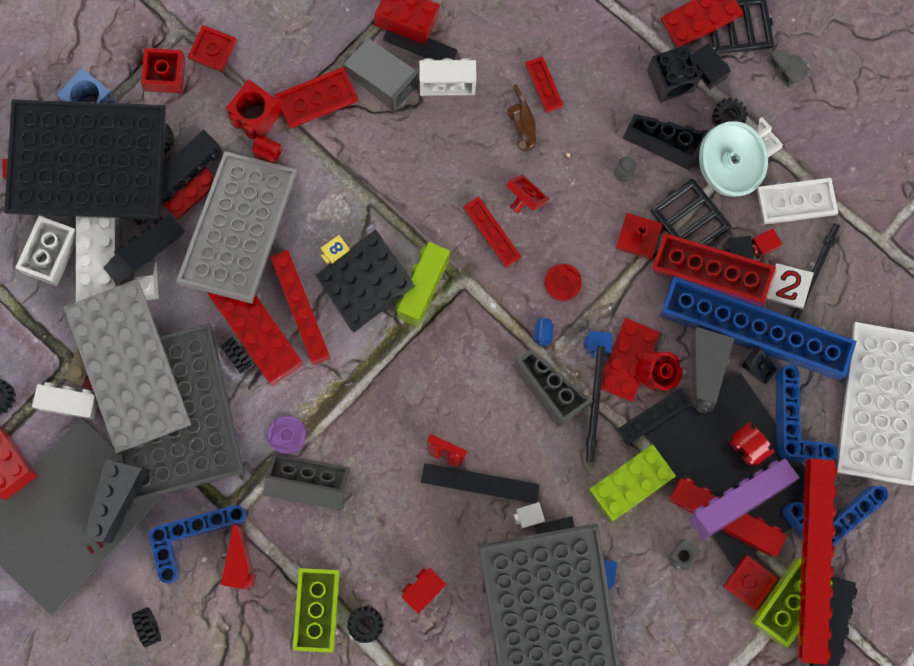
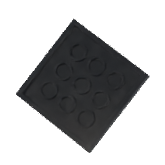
(365, 281)

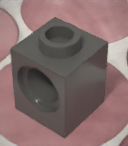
(690, 549)

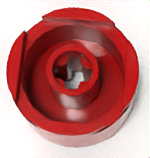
(659, 370)
(751, 444)

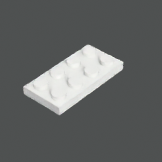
(797, 201)

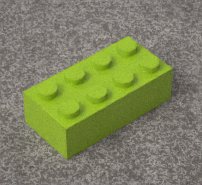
(426, 279)
(631, 483)
(316, 610)
(780, 611)

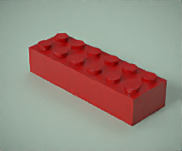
(715, 269)
(259, 337)

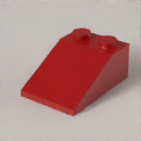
(238, 564)

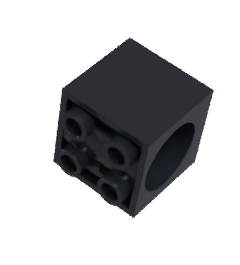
(673, 73)

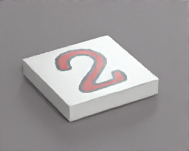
(790, 286)

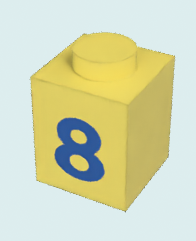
(334, 250)

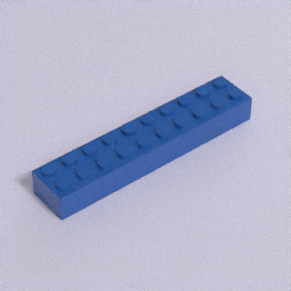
(756, 326)

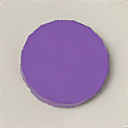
(287, 435)

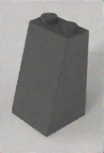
(381, 73)
(709, 363)

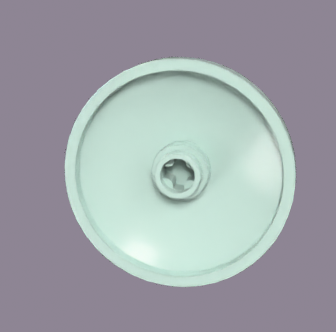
(733, 159)

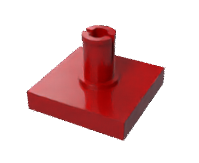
(526, 194)
(638, 236)

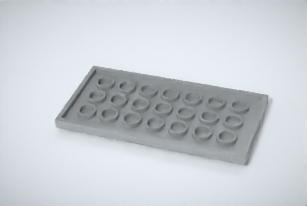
(237, 227)
(127, 366)

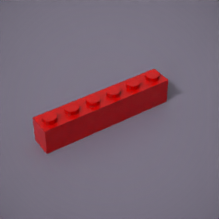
(300, 307)
(746, 528)

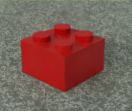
(163, 70)
(423, 590)

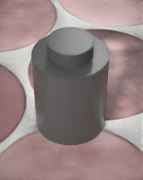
(625, 169)

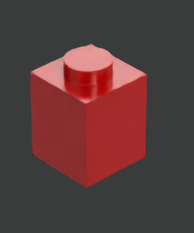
(766, 243)

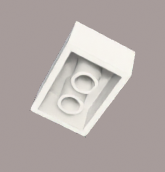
(447, 77)
(47, 251)

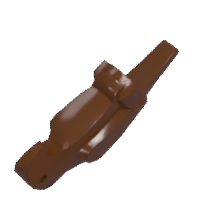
(523, 122)

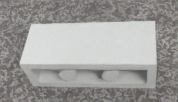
(65, 401)

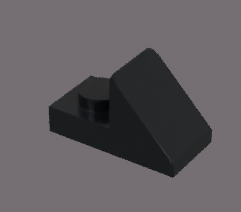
(759, 365)

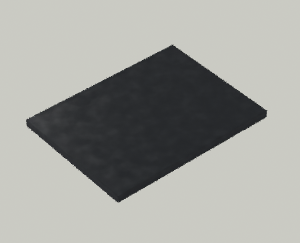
(85, 159)
(699, 449)

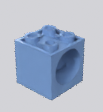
(83, 85)

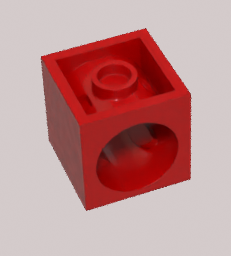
(248, 96)

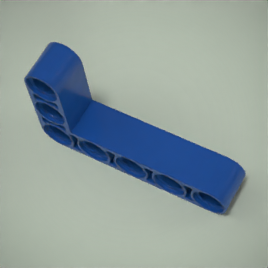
(793, 421)
(852, 509)
(189, 531)

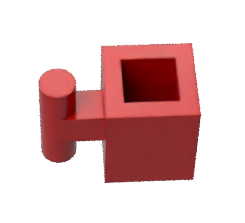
(266, 149)

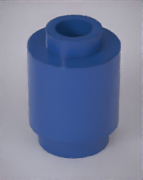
(543, 332)

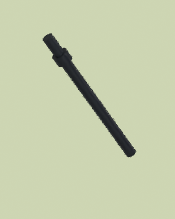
(828, 242)
(591, 441)

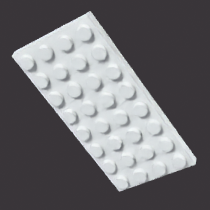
(879, 407)

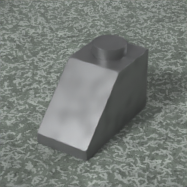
(789, 67)

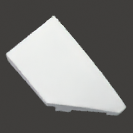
(770, 140)

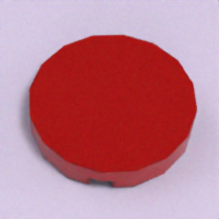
(562, 282)

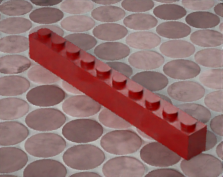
(816, 561)

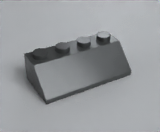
(306, 481)

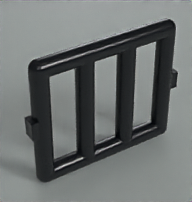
(752, 44)
(702, 198)

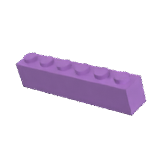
(744, 498)

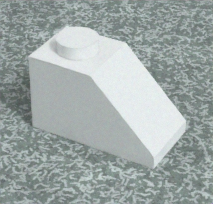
(148, 279)

